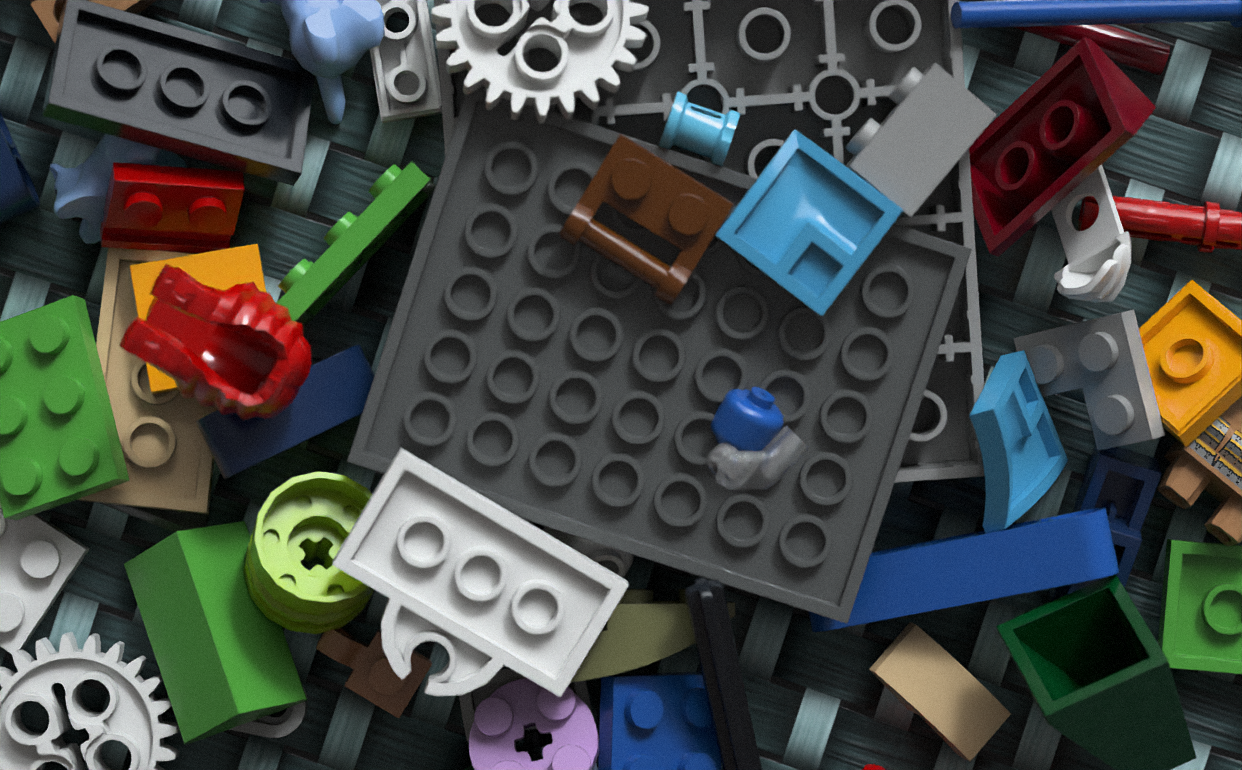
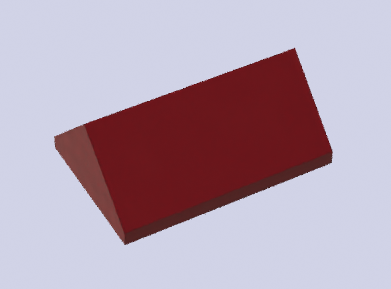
(1051, 142)

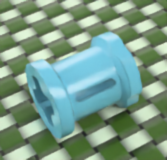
(699, 129)

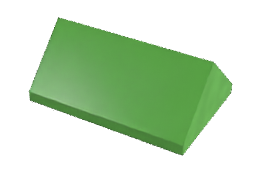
(207, 633)

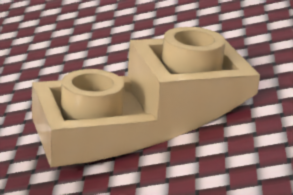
(940, 691)

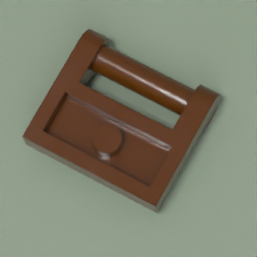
(657, 199)

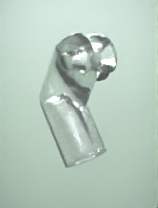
(756, 468)

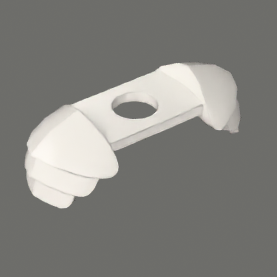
(1098, 255)

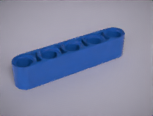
(981, 567)

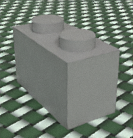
(919, 137)

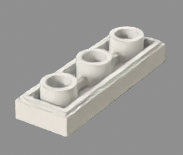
(407, 65)

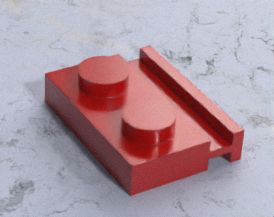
(171, 208)

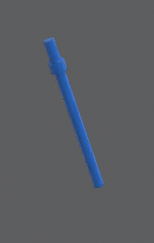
(1092, 12)

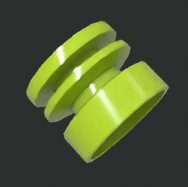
(297, 523)

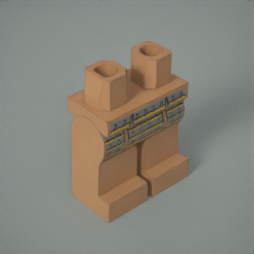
(1211, 465)

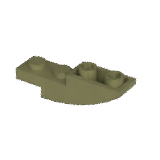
(639, 634)

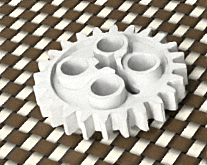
(583, 52)
(131, 717)

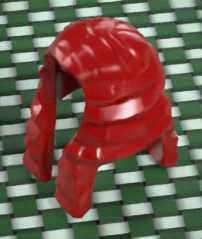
(222, 345)

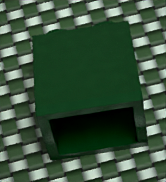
(1102, 677)

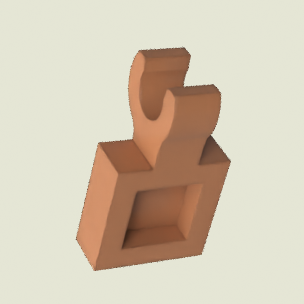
(372, 672)

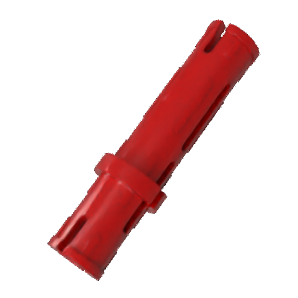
(1163, 221)

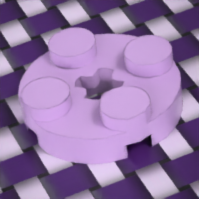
(524, 704)

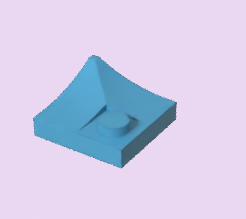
(808, 222)
(1015, 441)

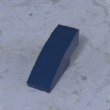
(1125, 487)

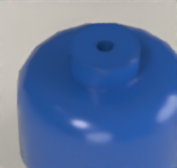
(747, 419)

